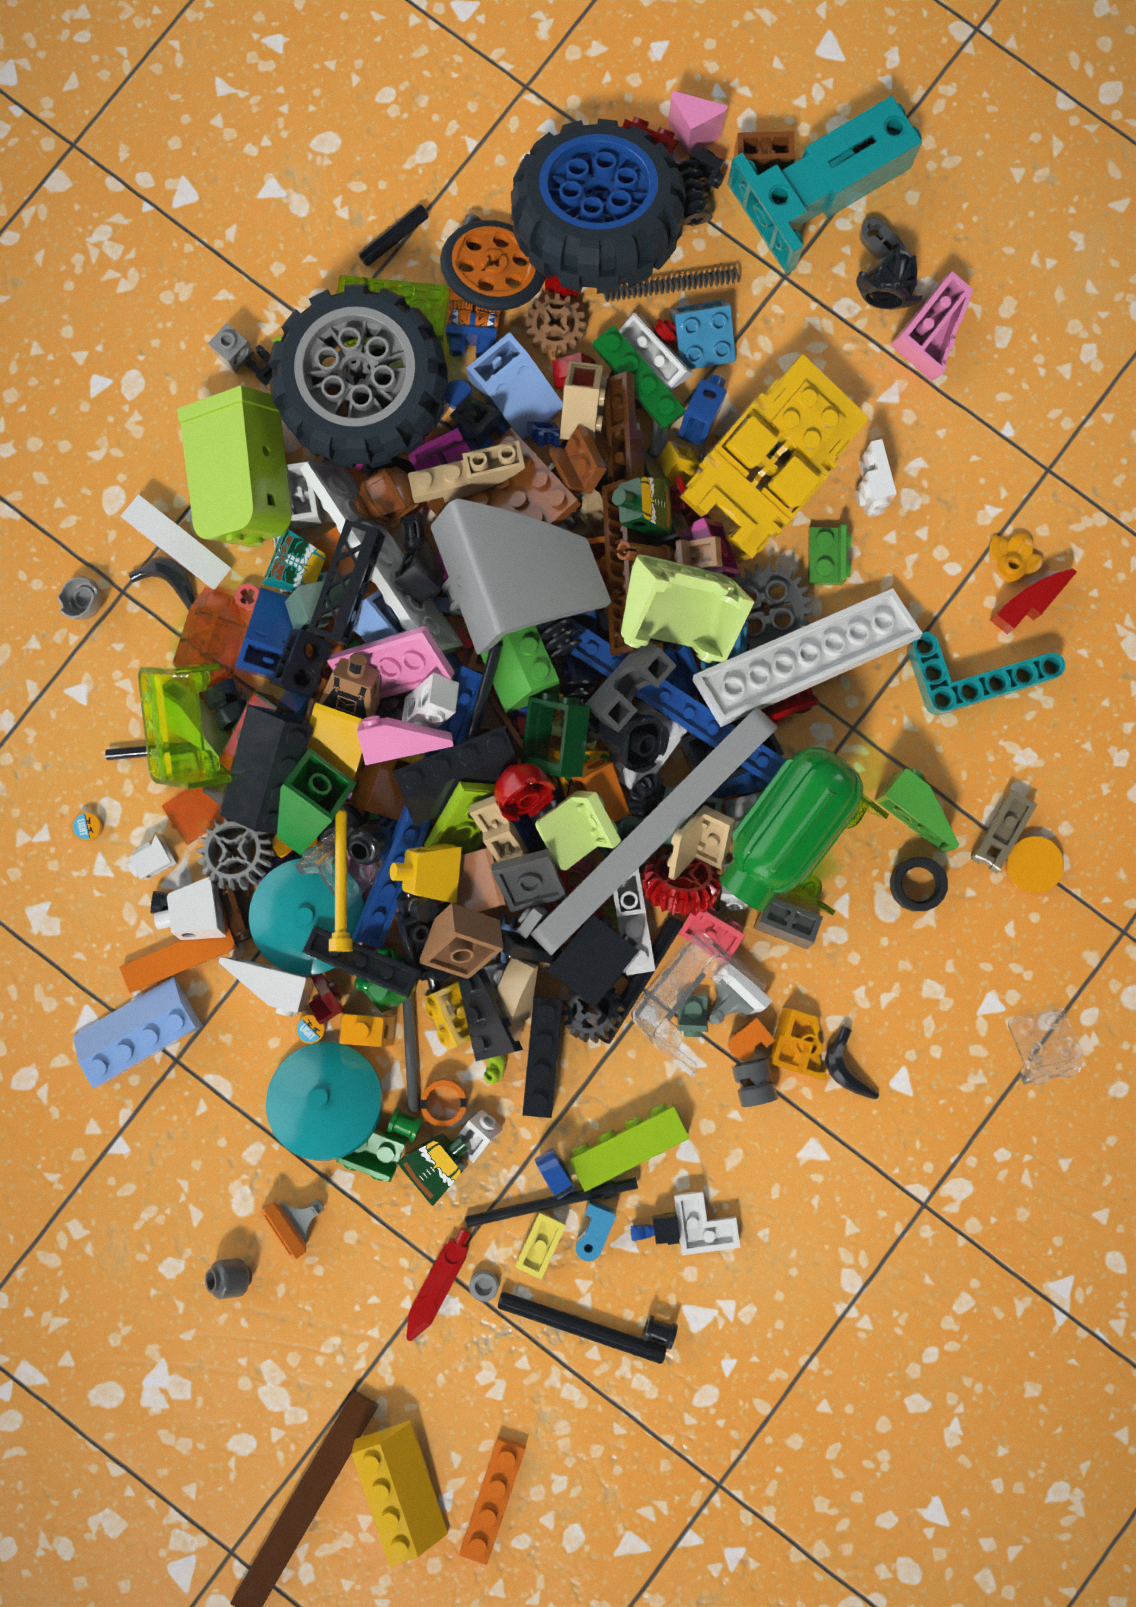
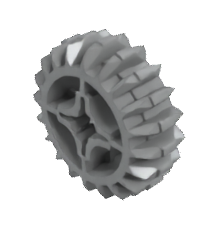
(228, 859)

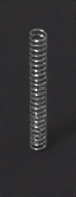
(657, 282)

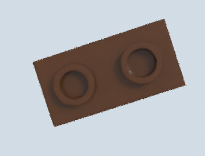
(237, 911)

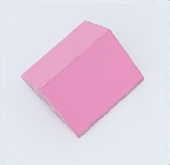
(695, 121)

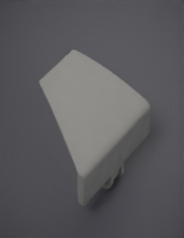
(513, 570)

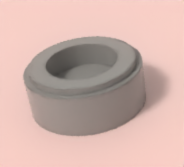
(484, 1285)

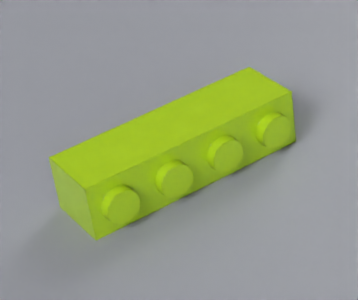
(628, 1147)

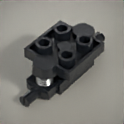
(414, 924)

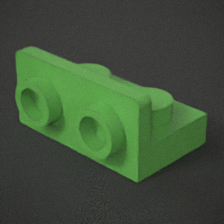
(828, 555)

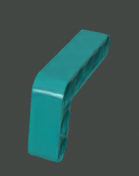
(980, 683)

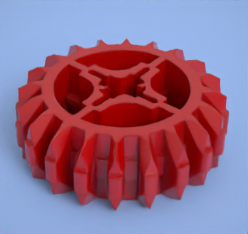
(689, 893)

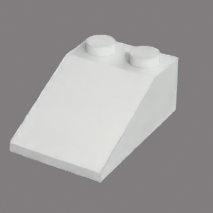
(274, 986)

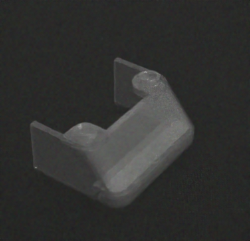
(695, 959)

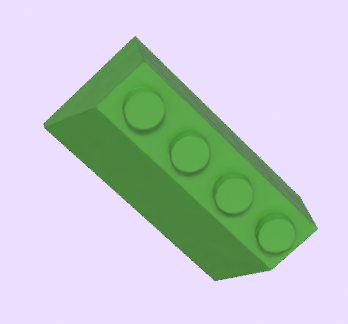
(523, 669)

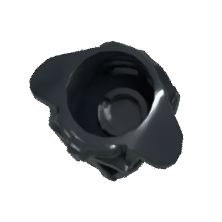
(892, 273)

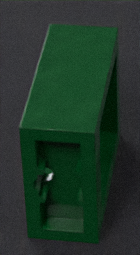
(539, 729)

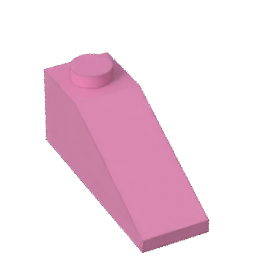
(393, 739)

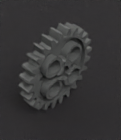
(761, 584)

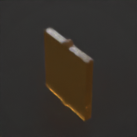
(192, 813)

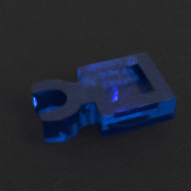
(543, 433)

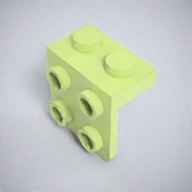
(577, 828)

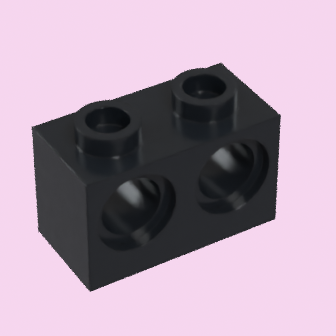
(294, 659)

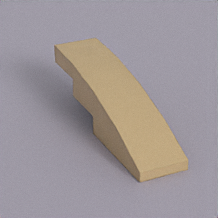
(498, 832)

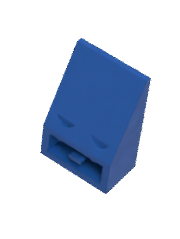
(265, 635)

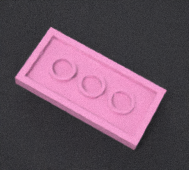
(401, 660)

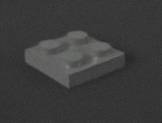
(529, 880)

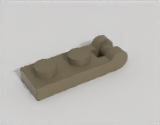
(1004, 830)

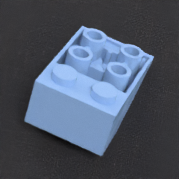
(514, 385)

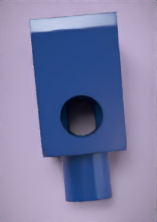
(703, 410)

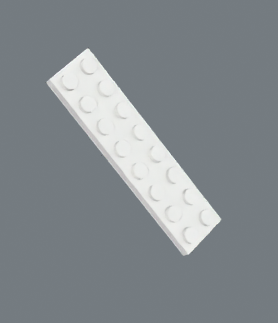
(338, 496)
(806, 657)

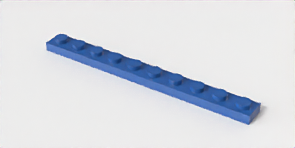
(673, 704)
(381, 901)

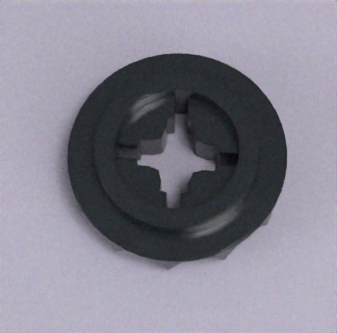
(651, 788)

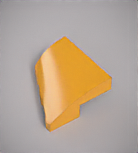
(797, 1044)

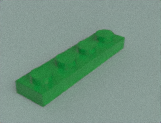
(647, 386)

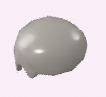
(80, 598)

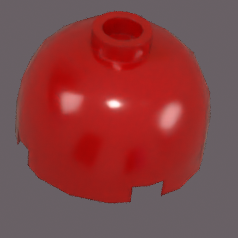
(523, 790)

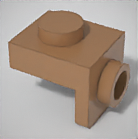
(699, 553)

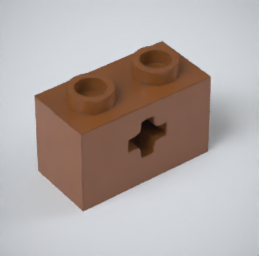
(766, 149)

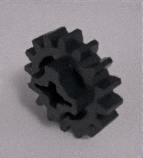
(588, 1025)

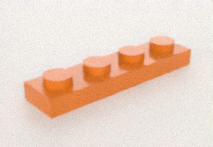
(492, 1500)

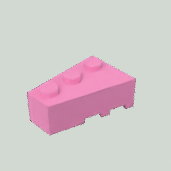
(933, 327)

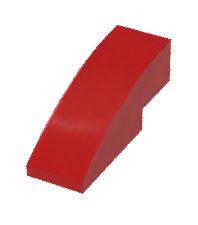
(1031, 601)

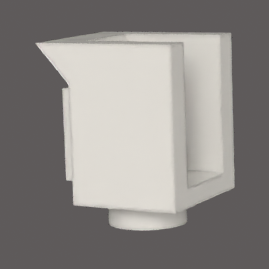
(151, 859)

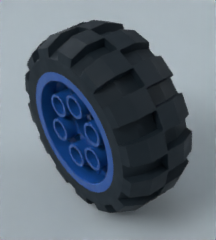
(622, 223)

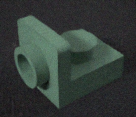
(693, 1016)

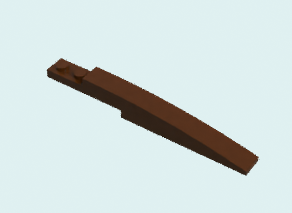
(625, 463)

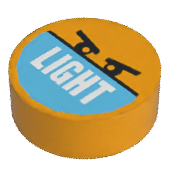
(86, 826)
(309, 1030)

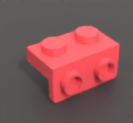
(726, 933)

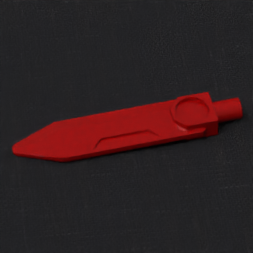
(437, 1284)

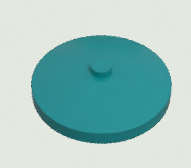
(285, 913)
(324, 1101)

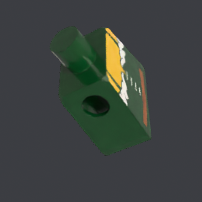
(645, 506)
(435, 1164)

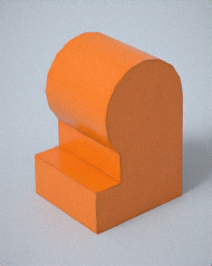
(745, 1039)

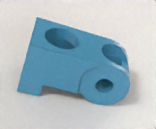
(592, 1240)

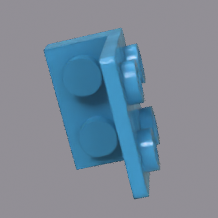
(704, 333)

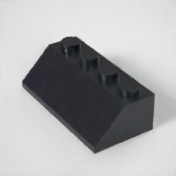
(263, 760)
(432, 780)

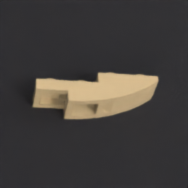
(469, 476)

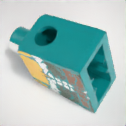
(294, 563)

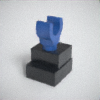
(663, 1228)

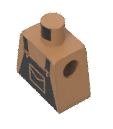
(353, 687)

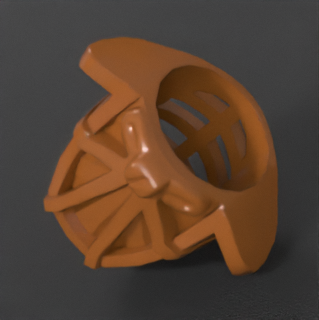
(385, 496)

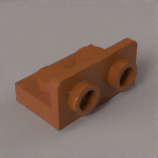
(579, 462)

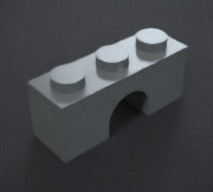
(640, 668)

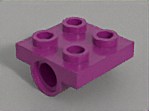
(439, 451)

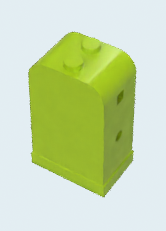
(236, 467)

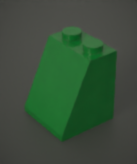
(310, 800)

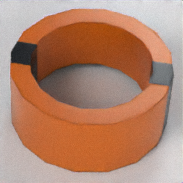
(424, 1105)

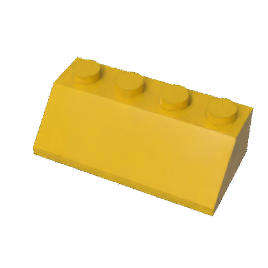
(399, 1492)

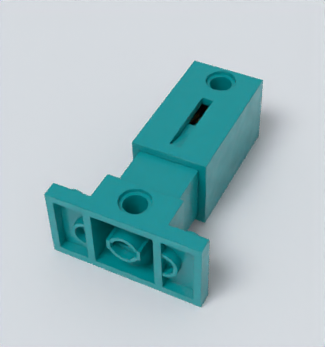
(827, 178)

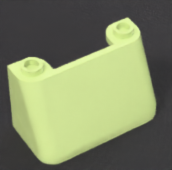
(684, 607)

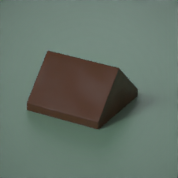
(377, 789)

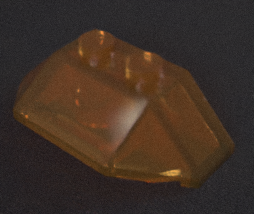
(212, 634)

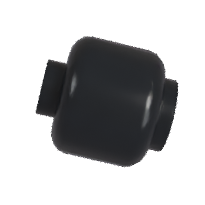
(368, 843)

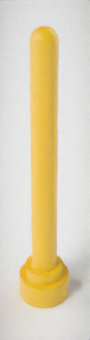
(341, 939)

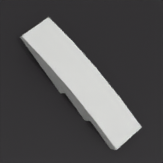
(175, 542)

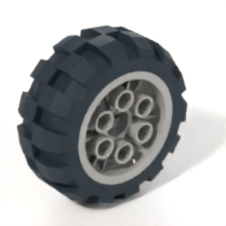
(368, 432)

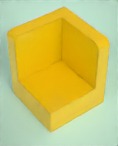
(678, 461)

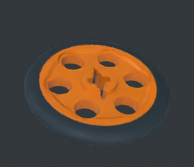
(467, 283)

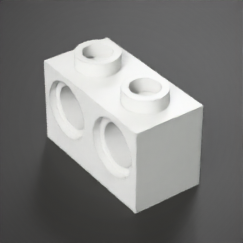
(431, 702)

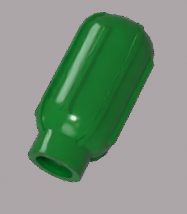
(792, 826)

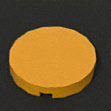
(1034, 865)

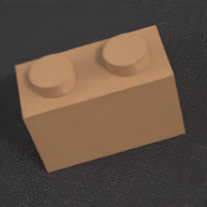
(462, 941)

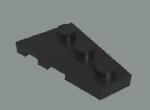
(485, 1022)

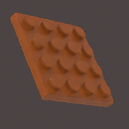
(530, 492)

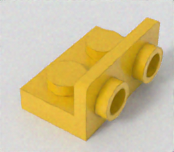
(449, 1016)

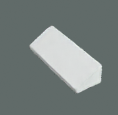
(655, 352)

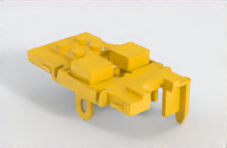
(810, 421)

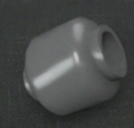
(228, 1278)

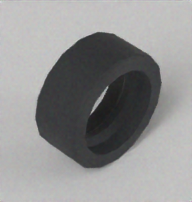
(934, 868)

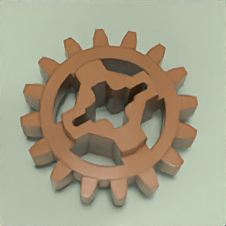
(555, 337)

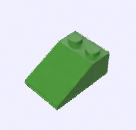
(916, 806)

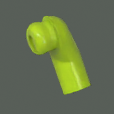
(495, 1069)

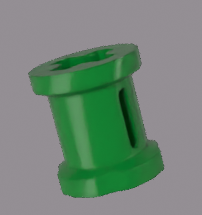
(405, 1124)

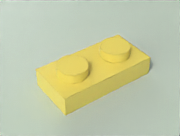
(540, 1245)

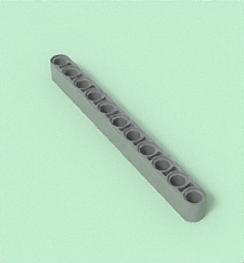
(653, 830)

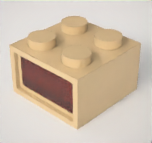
(583, 399)

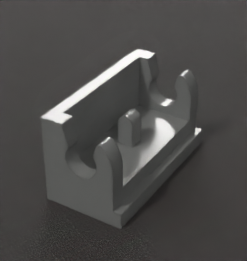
(789, 923)

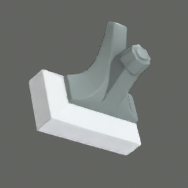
(738, 997)

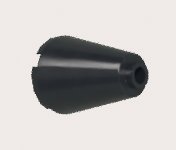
(637, 742)

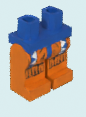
(471, 327)

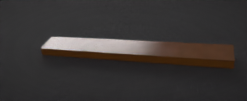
(305, 1502)

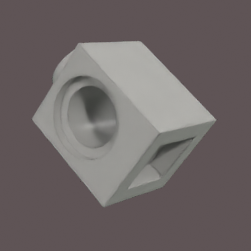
(230, 347)

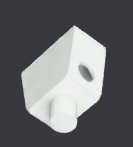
(194, 912)

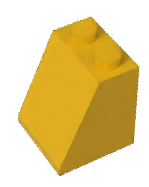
(336, 739)

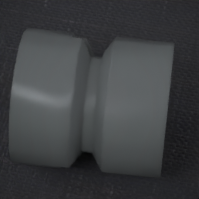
(754, 1082)

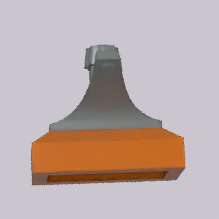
(291, 1225)

